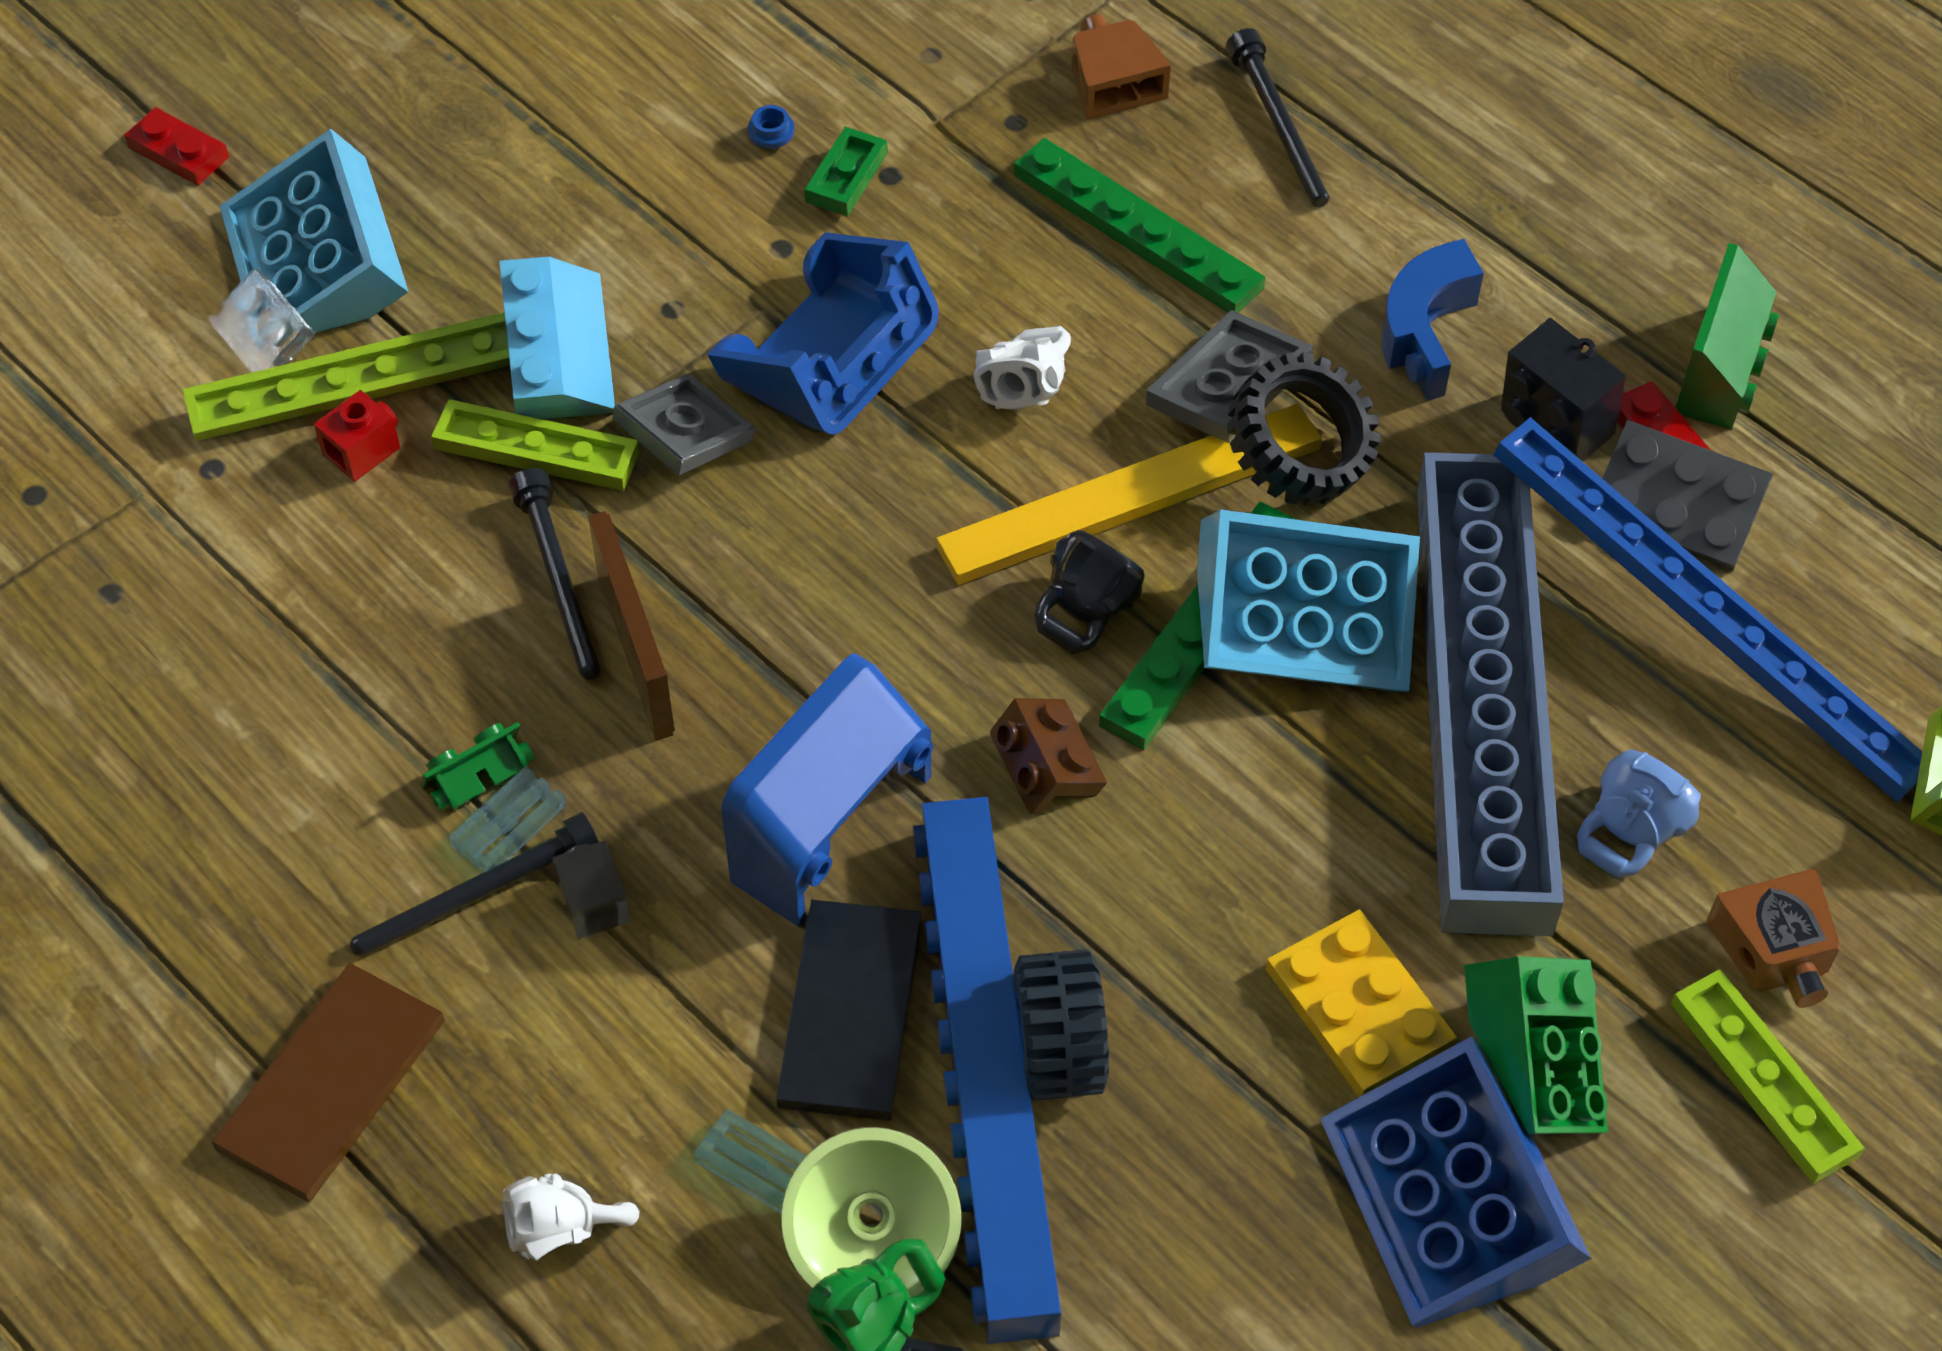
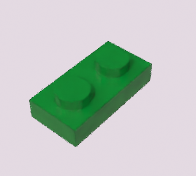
(846, 171)

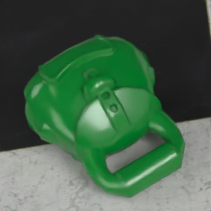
(870, 1304)

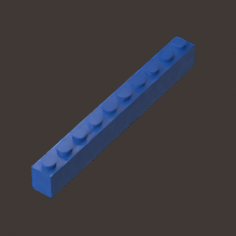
(988, 1075)

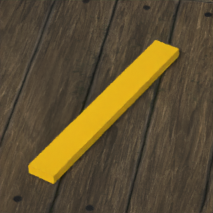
(1112, 499)

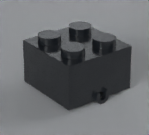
(1563, 389)

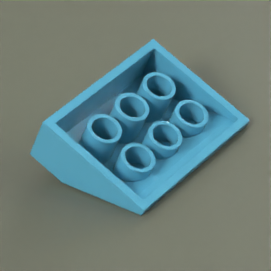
(318, 235)
(1307, 600)

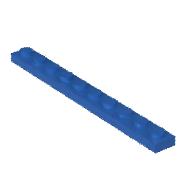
(1713, 608)

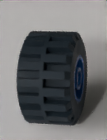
(1062, 1024)

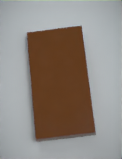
(632, 625)
(328, 1082)

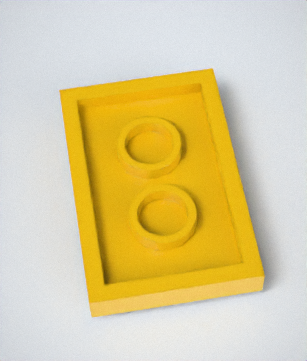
(1360, 1003)

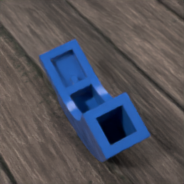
(1425, 289)

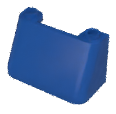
(843, 340)

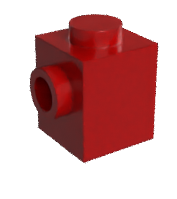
(358, 435)

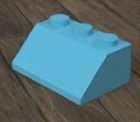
(556, 339)

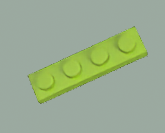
(536, 443)
(1767, 1076)

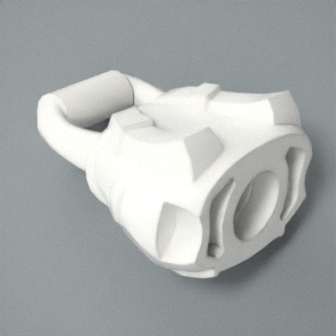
(1023, 370)
(555, 1213)

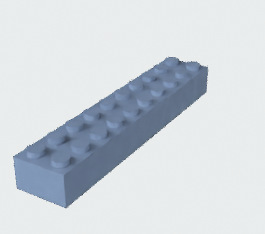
(1487, 700)

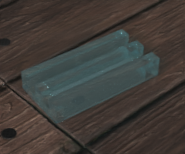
(502, 814)
(738, 1176)

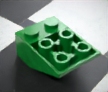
(1541, 1039)

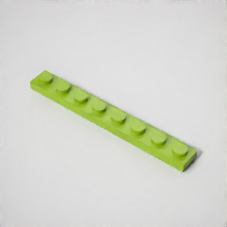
(332, 378)

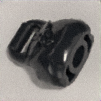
(1090, 585)

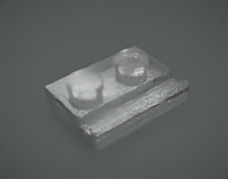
(261, 324)

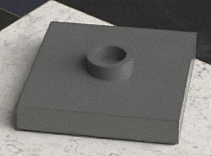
(683, 423)

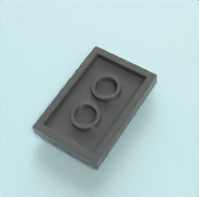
(1211, 372)
(1689, 491)

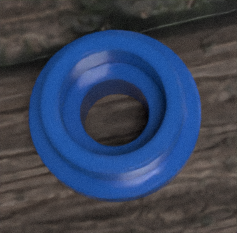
(771, 127)

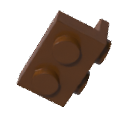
(1045, 752)

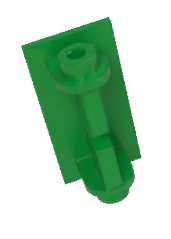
(457, 774)

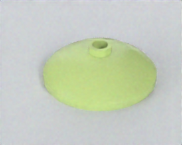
(863, 1168)

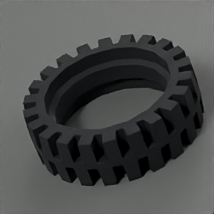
(1339, 402)

